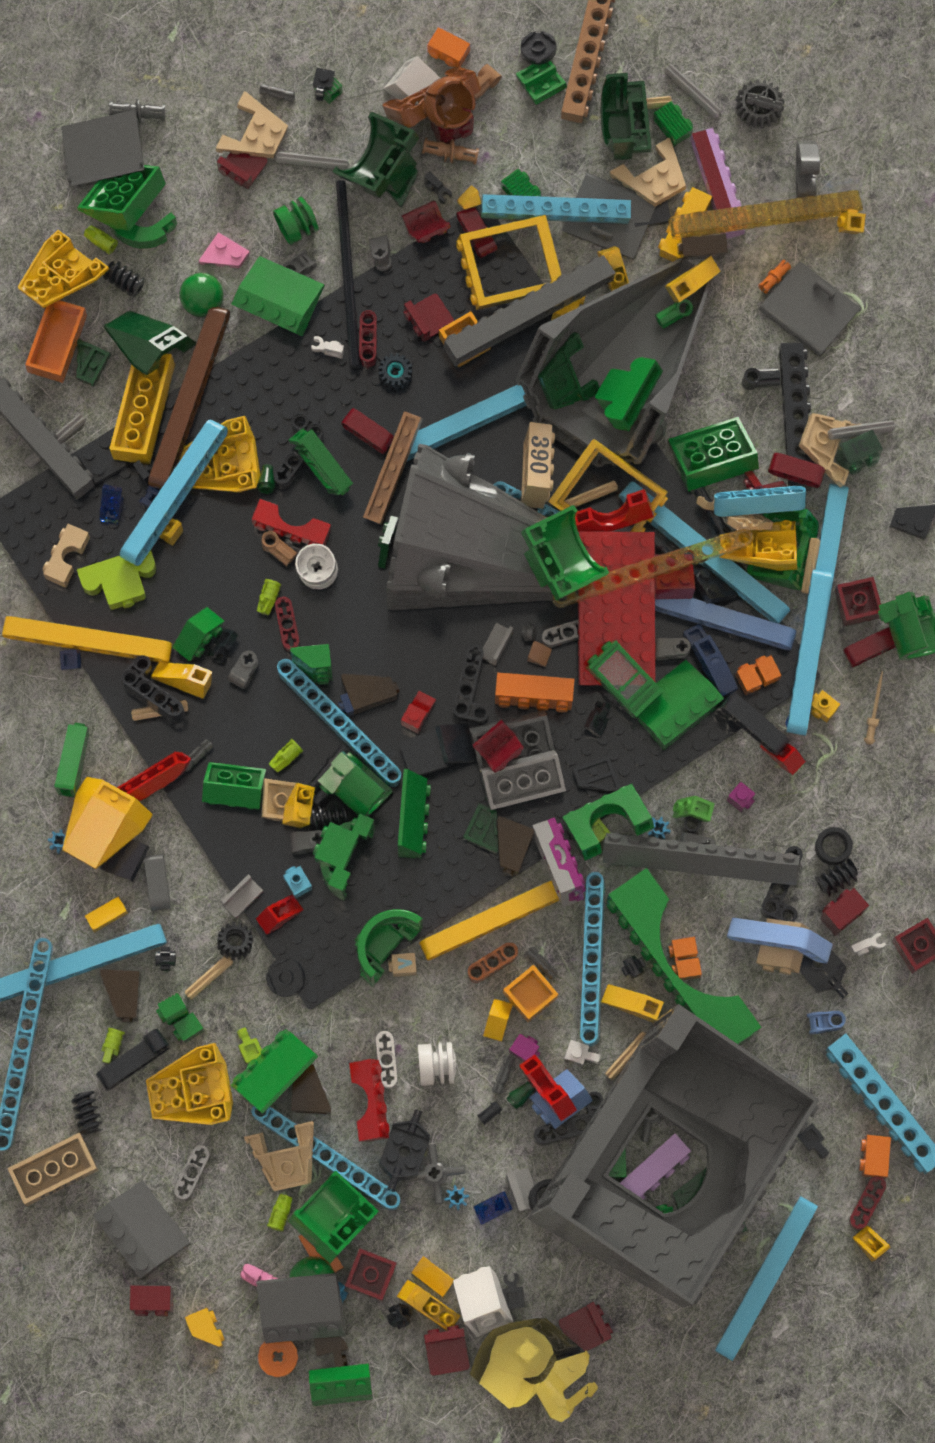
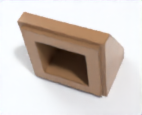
(539, 654)

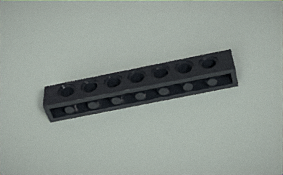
(787, 353)

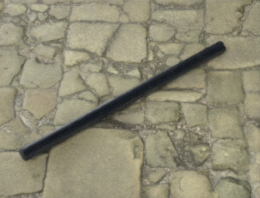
(347, 274)

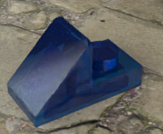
(111, 504)
(493, 1208)

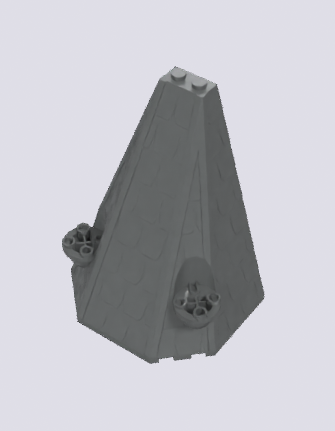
(614, 334)
(459, 540)

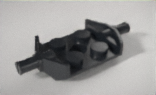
(826, 977)
(408, 1136)

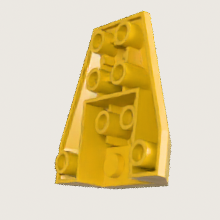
(59, 271)
(234, 463)
(769, 548)
(102, 822)
(192, 1088)

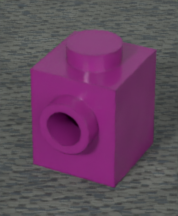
(741, 797)
(524, 1047)

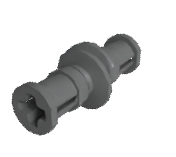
(142, 111)

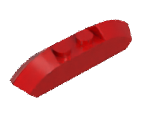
(156, 776)

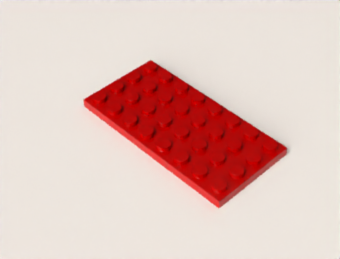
(619, 614)

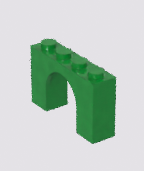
(621, 802)

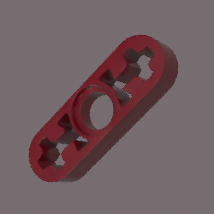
(289, 609)
(856, 1213)

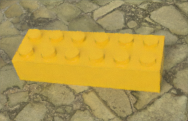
(141, 412)

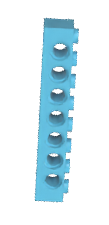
(556, 208)
(845, 1045)

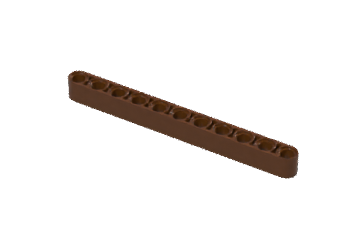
(189, 396)

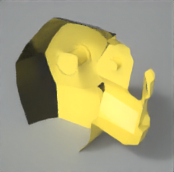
(532, 1360)

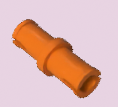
(774, 276)

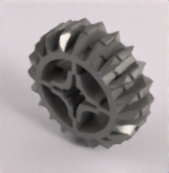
(754, 116)

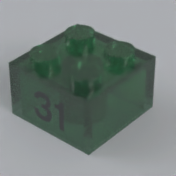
(859, 452)

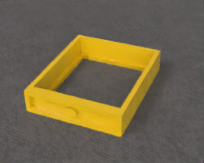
(468, 261)
(582, 464)

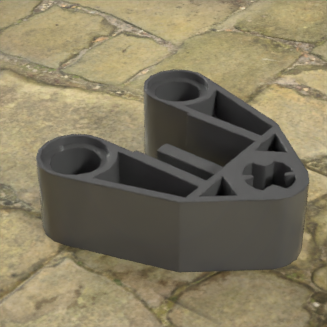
(806, 168)

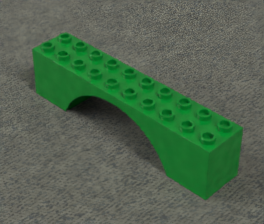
(640, 909)

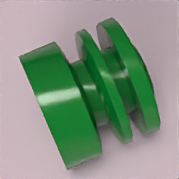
(292, 222)

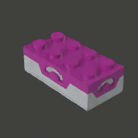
(559, 861)

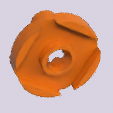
(277, 1368)

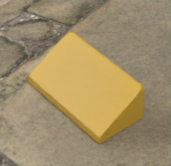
(469, 198)
(106, 914)
(432, 1276)

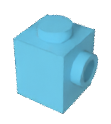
(297, 881)

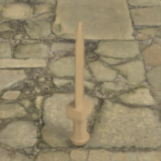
(873, 722)

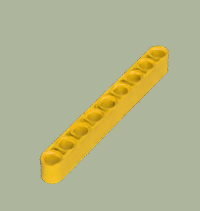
(86, 639)
(489, 921)

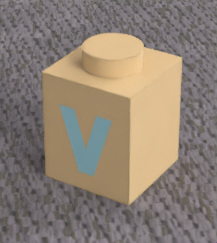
(402, 964)

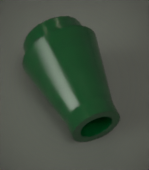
(266, 480)
(520, 1095)

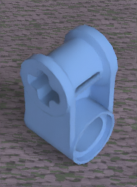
(824, 1021)

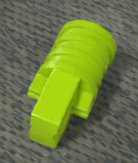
(101, 239)
(268, 596)
(285, 756)
(112, 1044)
(280, 1213)

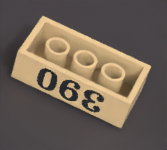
(537, 465)
(52, 1169)

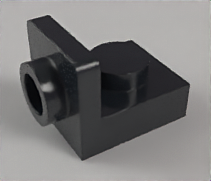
(144, 469)

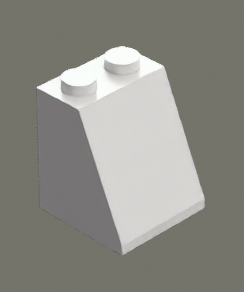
(410, 78)
(482, 1301)

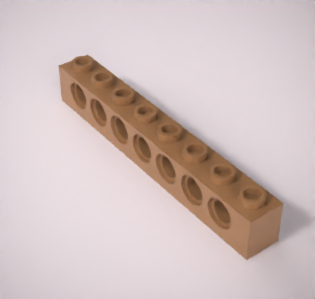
(577, 111)

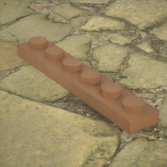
(393, 467)

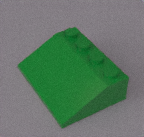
(123, 198)
(278, 295)
(714, 453)
(682, 704)
(413, 815)
(273, 1070)

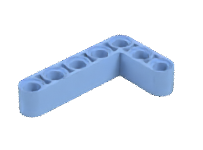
(782, 937)

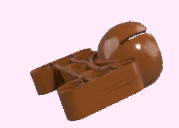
(439, 101)

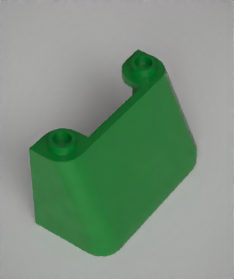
(806, 528)

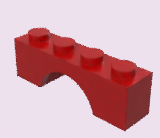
(634, 510)
(267, 517)
(547, 1088)
(373, 1124)

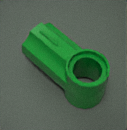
(672, 313)

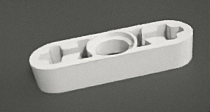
(390, 1044)

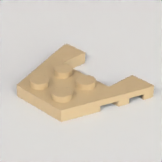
(262, 134)
(658, 182)
(820, 448)
(738, 522)
(286, 1166)

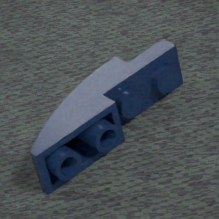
(711, 660)

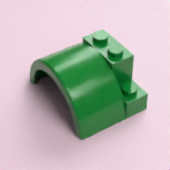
(559, 554)
(910, 624)
(355, 784)
(337, 849)
(380, 939)
(327, 1217)

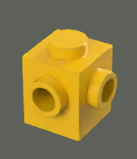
(851, 222)
(823, 706)

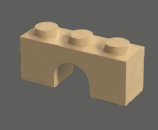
(70, 540)

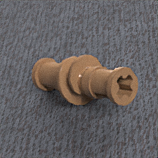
(450, 150)

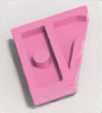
(224, 253)

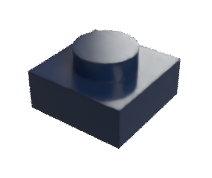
(70, 659)
(345, 705)

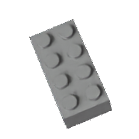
(523, 780)

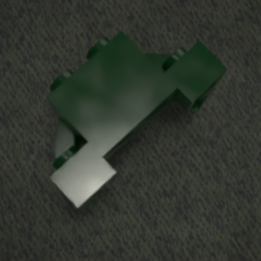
(386, 158)

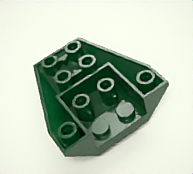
(146, 339)

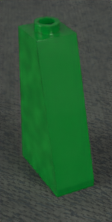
(72, 760)

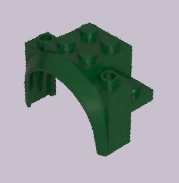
(623, 123)

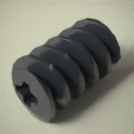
(124, 279)
(325, 817)
(837, 877)
(86, 1113)

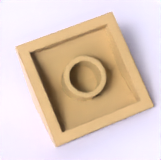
(274, 798)

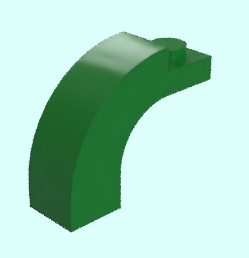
(149, 236)

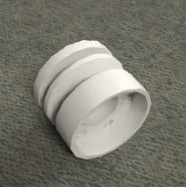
(312, 557)
(436, 1063)

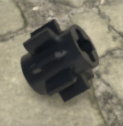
(165, 958)
(633, 967)
(399, 1316)

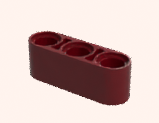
(471, 221)
(371, 346)
(367, 431)
(796, 470)
(869, 647)

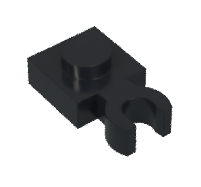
(513, 1295)

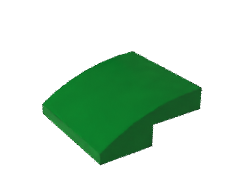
(541, 81)

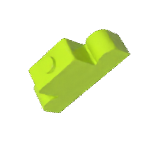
(118, 580)

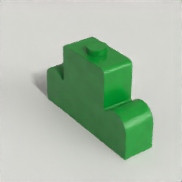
(626, 392)

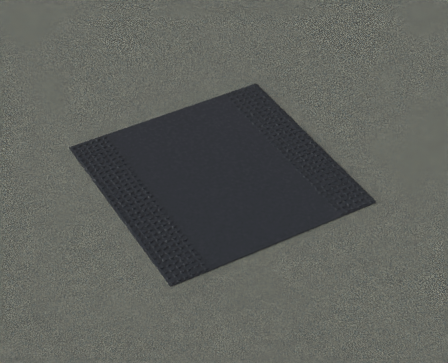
(224, 568)

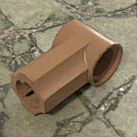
(488, 79)
(279, 548)

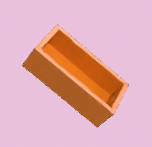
(56, 340)
(534, 691)

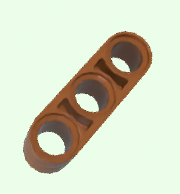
(497, 954)

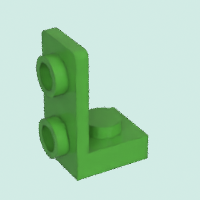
(694, 807)

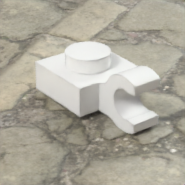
(329, 348)
(863, 947)
(579, 1053)

